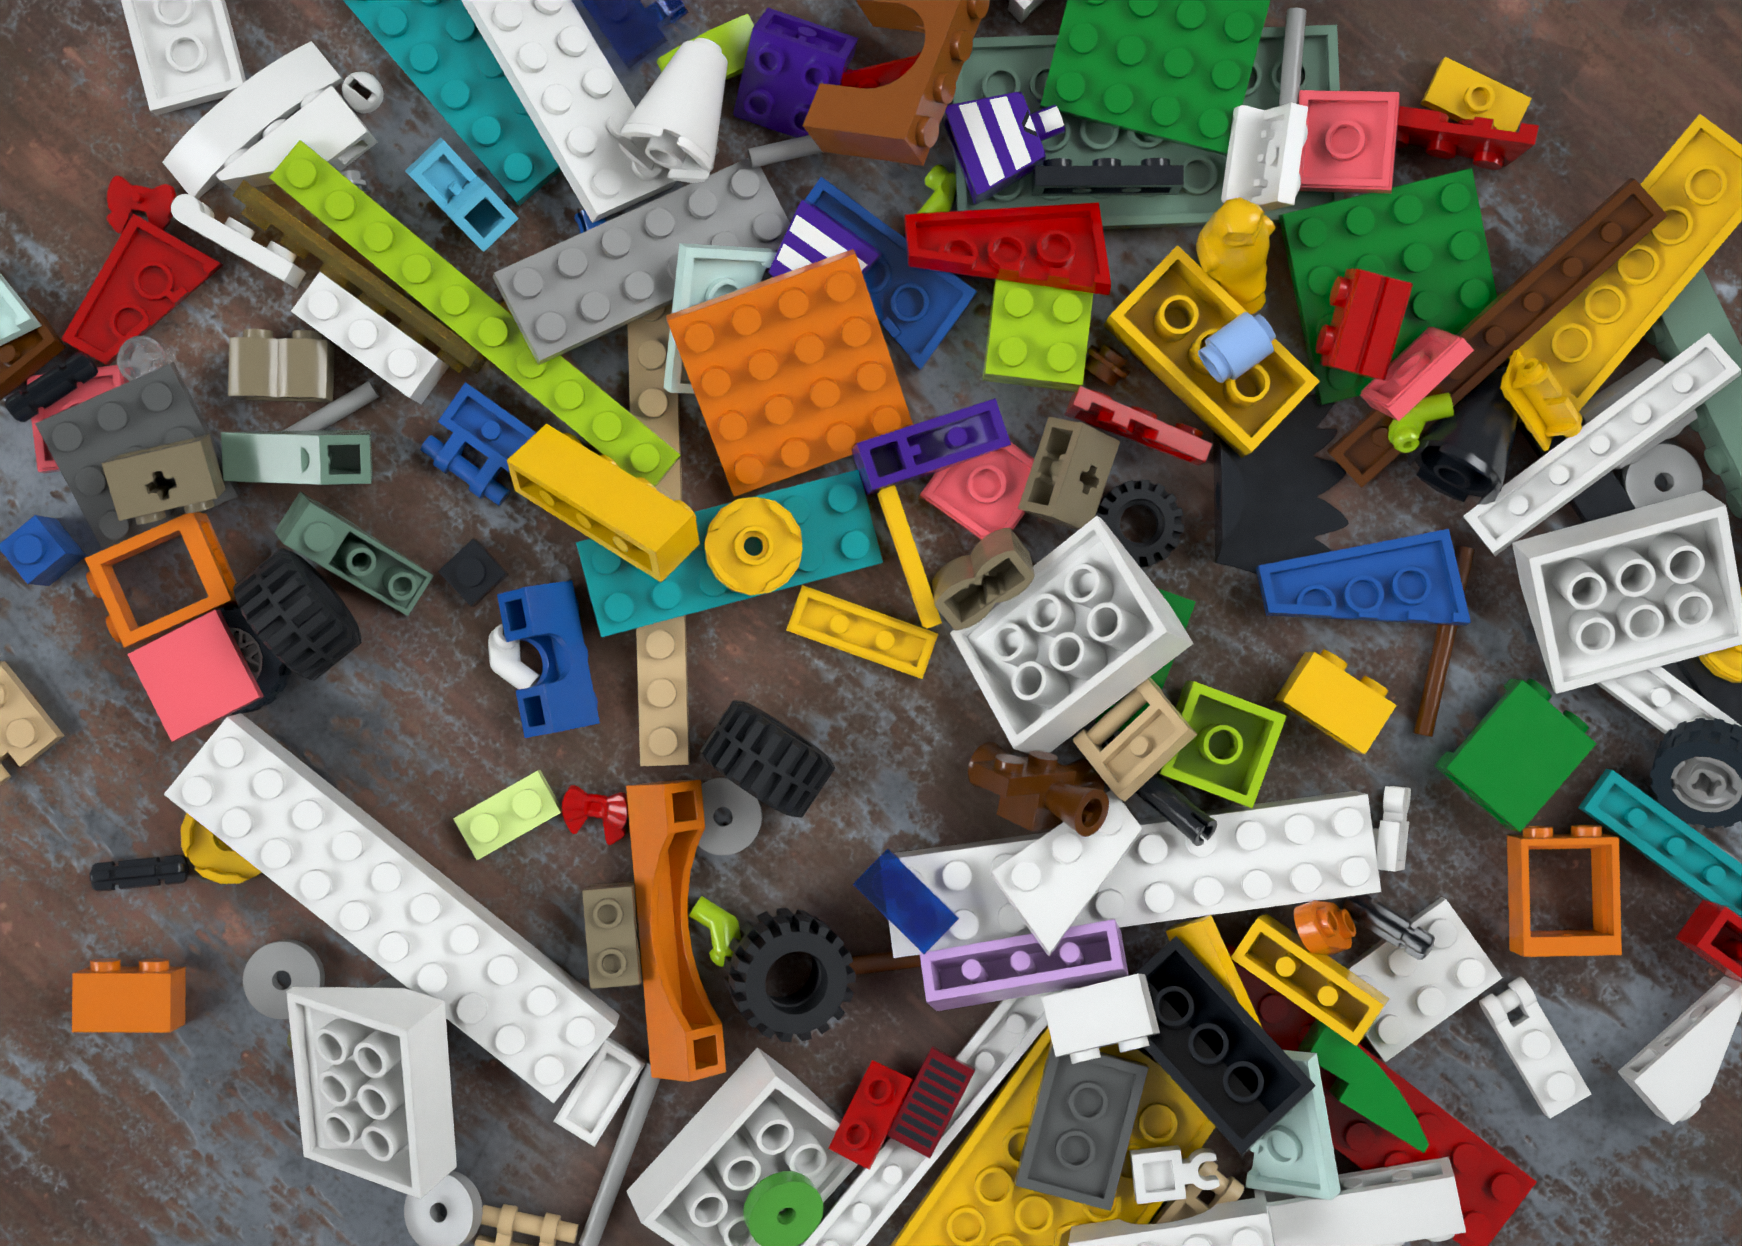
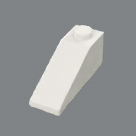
(1686, 1056)

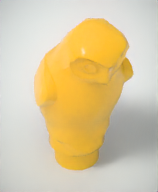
(1235, 251)

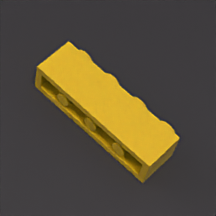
(604, 501)

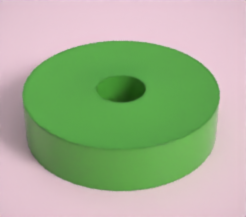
(772, 1195)

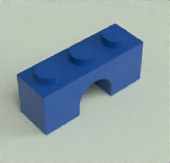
(551, 622)

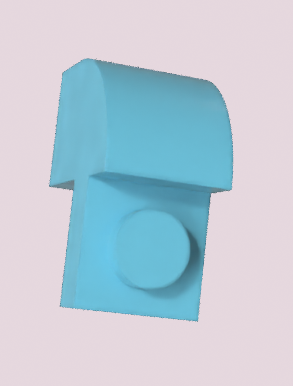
(461, 194)

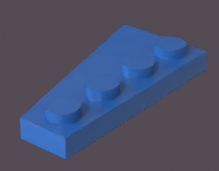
(910, 302)
(1380, 581)

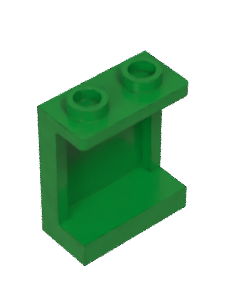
(1518, 754)

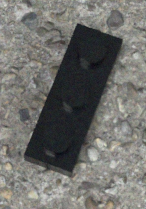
(1107, 178)

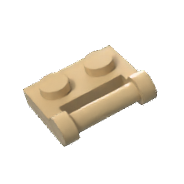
(1141, 746)

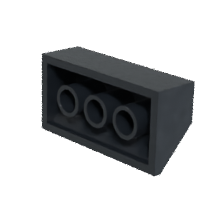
(1218, 1050)

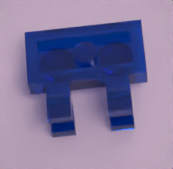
(632, 27)

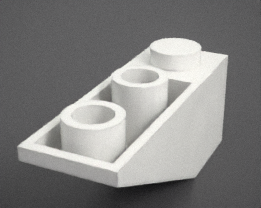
(322, 123)

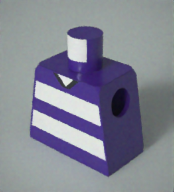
(999, 140)
(817, 236)

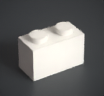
(1101, 1016)

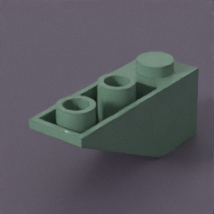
(298, 456)
(352, 553)

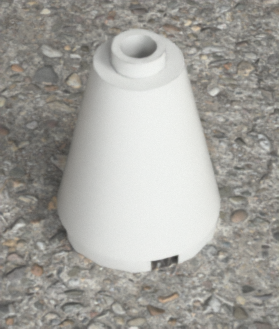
(680, 114)

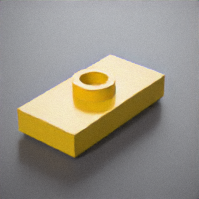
(1468, 94)

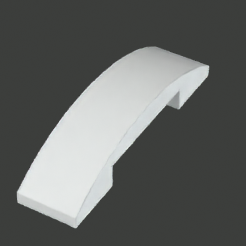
(245, 114)

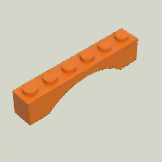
(680, 1020)

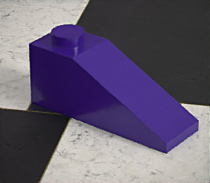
(930, 446)

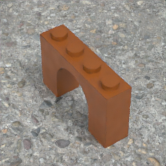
(904, 116)

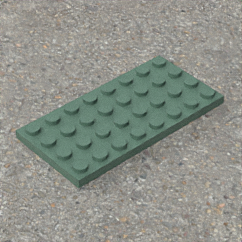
(1023, 65)

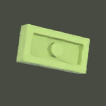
(508, 814)

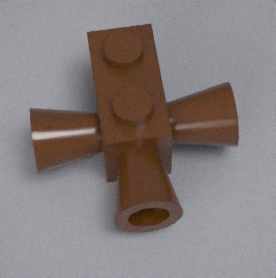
(1040, 790)

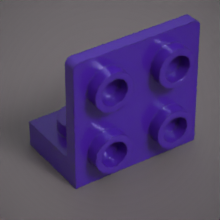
(785, 68)

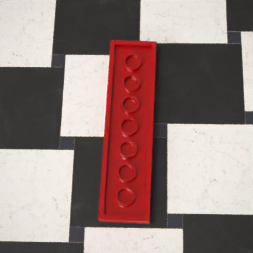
(1485, 1179)

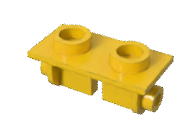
(1538, 401)

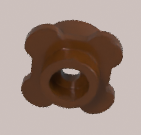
(1106, 364)

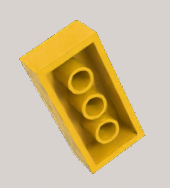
(1167, 326)

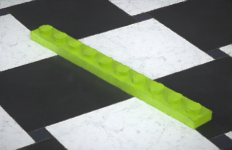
(471, 313)

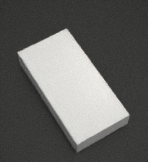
(600, 1091)

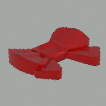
(124, 197)
(613, 810)

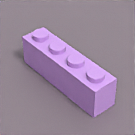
(1021, 967)

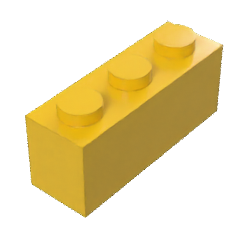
(1310, 979)

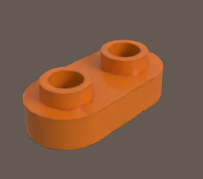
(1324, 927)

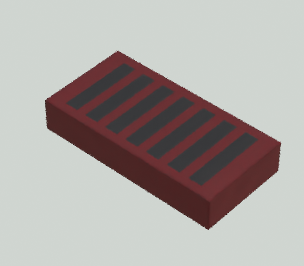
(931, 1102)

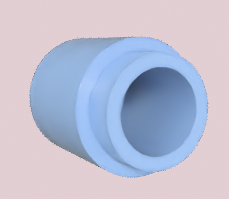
(1237, 347)

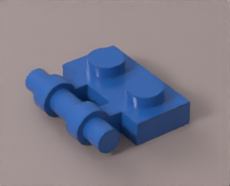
(486, 428)

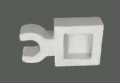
(1393, 829)
(1162, 1173)

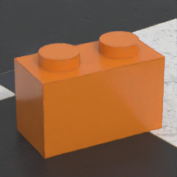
(128, 997)

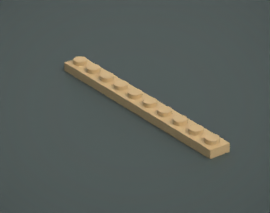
(661, 644)

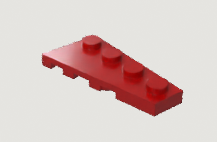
(1019, 244)

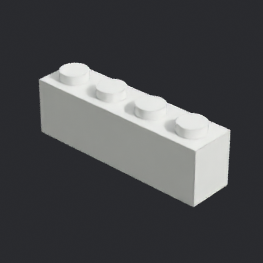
(1373, 1208)

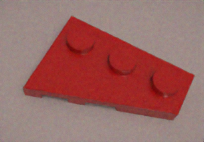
(1467, 138)
(136, 289)
(1138, 426)

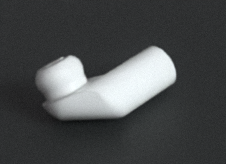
(506, 660)

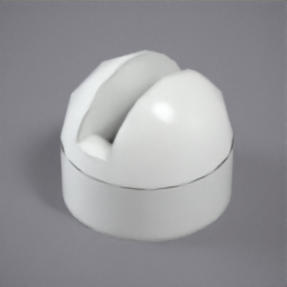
(355, 100)

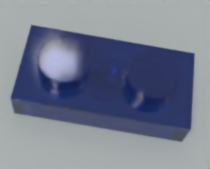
(906, 901)

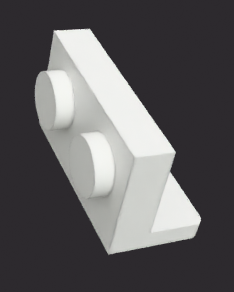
(1265, 155)

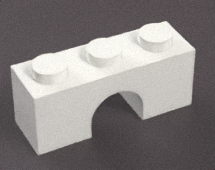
(370, 338)

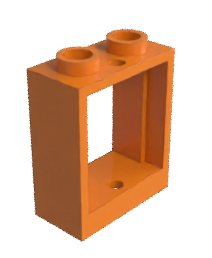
(206, 556)
(1606, 903)

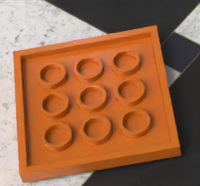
(790, 371)

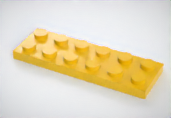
(1702, 195)

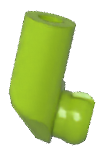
(944, 190)
(1405, 433)
(722, 927)

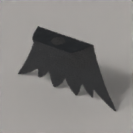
(1269, 498)

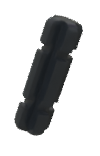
(51, 387)
(139, 873)
(1390, 925)

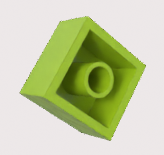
(1037, 336)
(1230, 743)

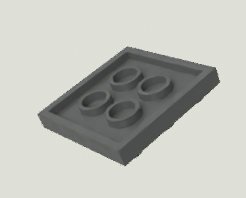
(119, 421)

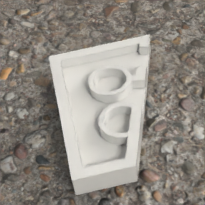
(1062, 872)

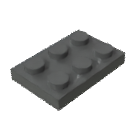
(1081, 1128)

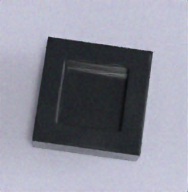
(473, 572)

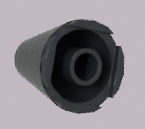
(1472, 447)

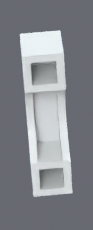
(1224, 1224)

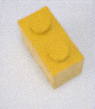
(1336, 701)

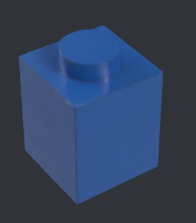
(41, 550)

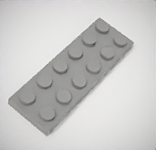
(631, 261)

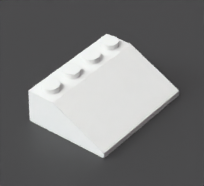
(1632, 590)
(1071, 640)
(374, 1083)
(747, 1131)

